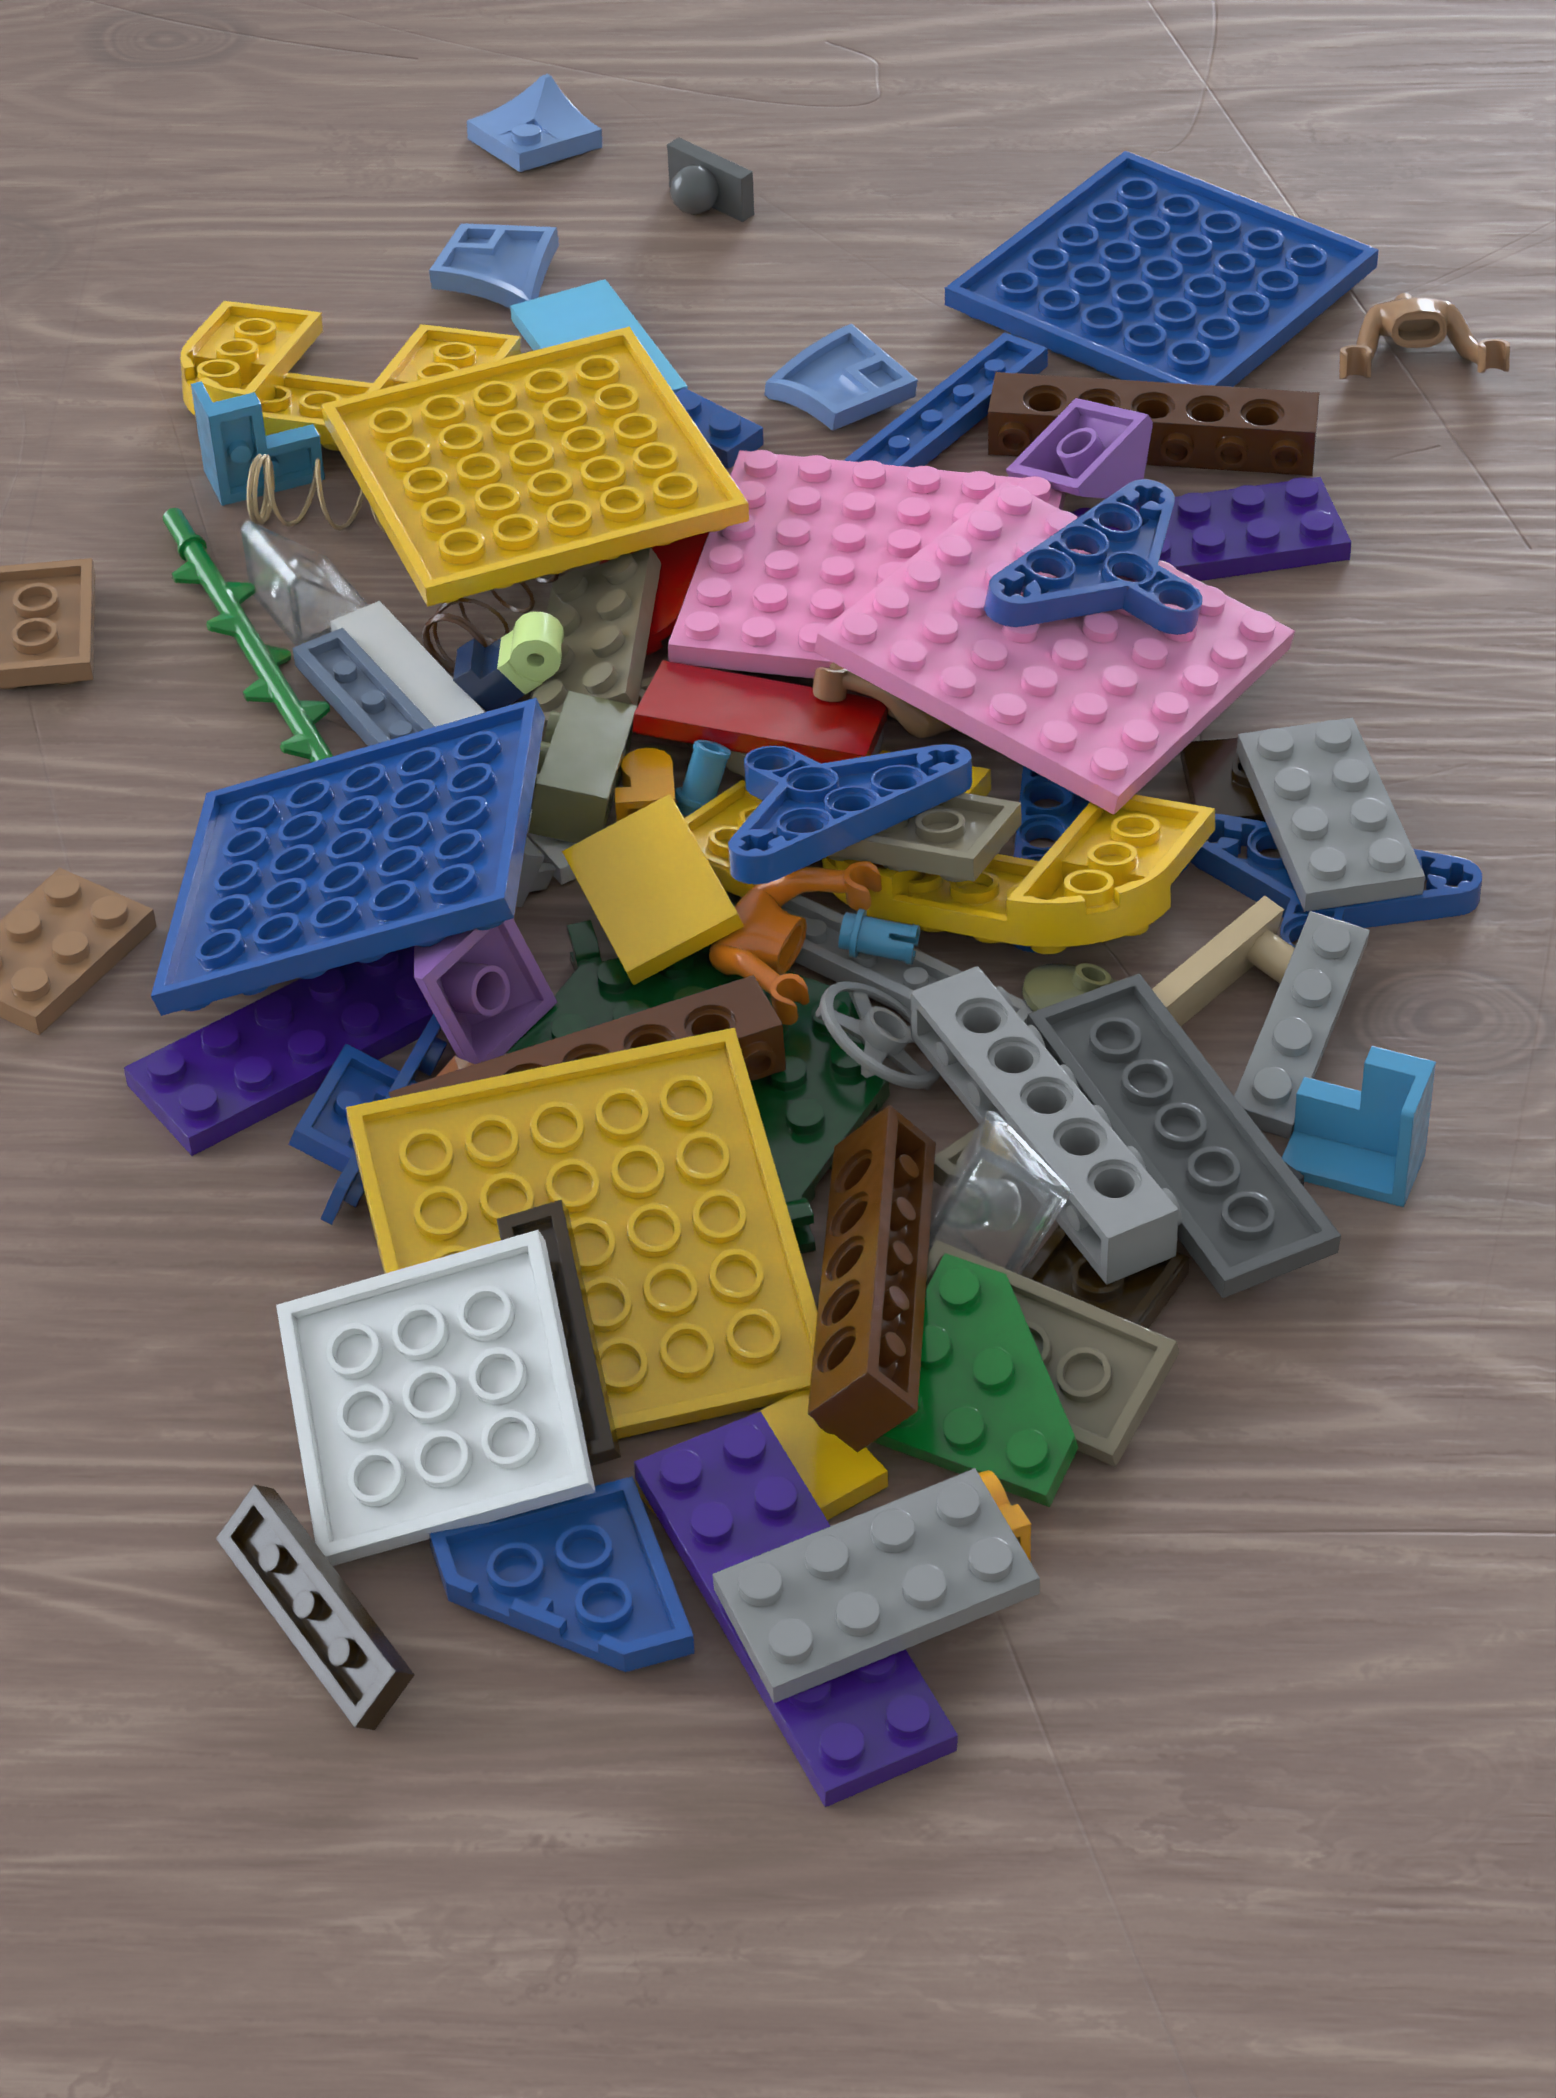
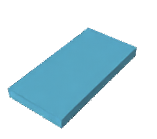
(582, 314)

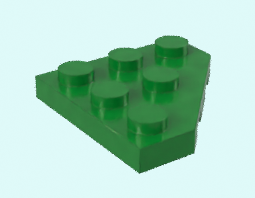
(985, 1388)

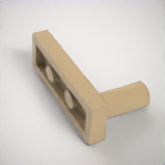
(1225, 958)

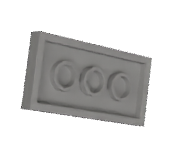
(1329, 814)
(875, 1584)

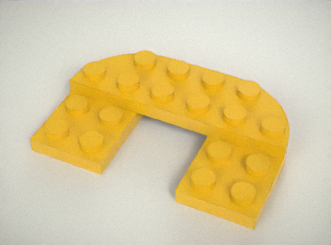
(255, 346)
(1092, 886)

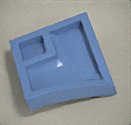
(535, 128)
(496, 261)
(842, 379)

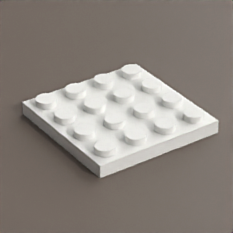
(434, 1398)

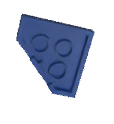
(573, 1576)

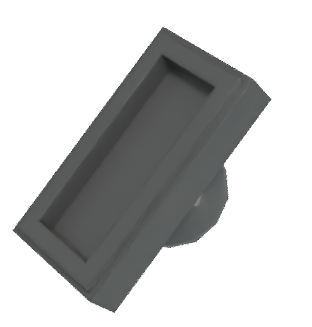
(708, 181)

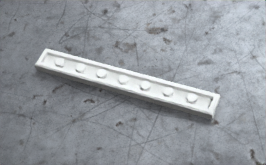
(429, 689)

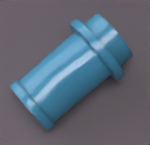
(702, 776)
(878, 937)

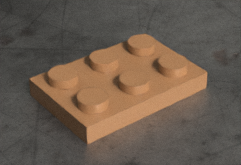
(47, 623)
(63, 945)

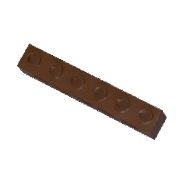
(1190, 421)
(728, 1006)
(873, 1281)

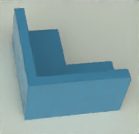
(234, 434)
(1365, 1138)

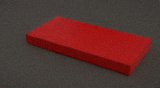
(756, 712)

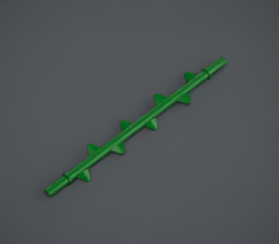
(264, 659)

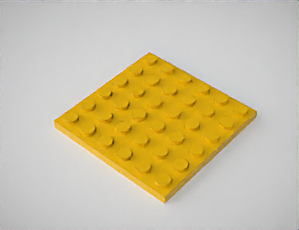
(532, 465)
(667, 1204)

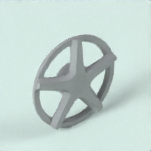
(879, 1031)

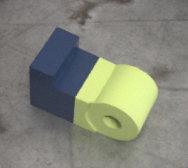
(511, 664)

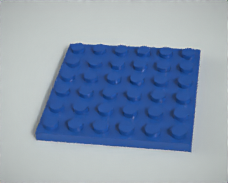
(1161, 277)
(353, 858)

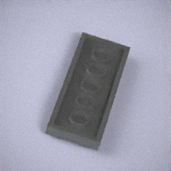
(1236, 1195)

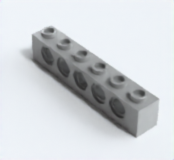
(1002, 1066)

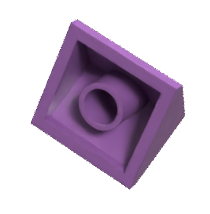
(1088, 450)
(483, 989)

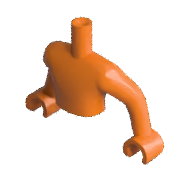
(775, 937)

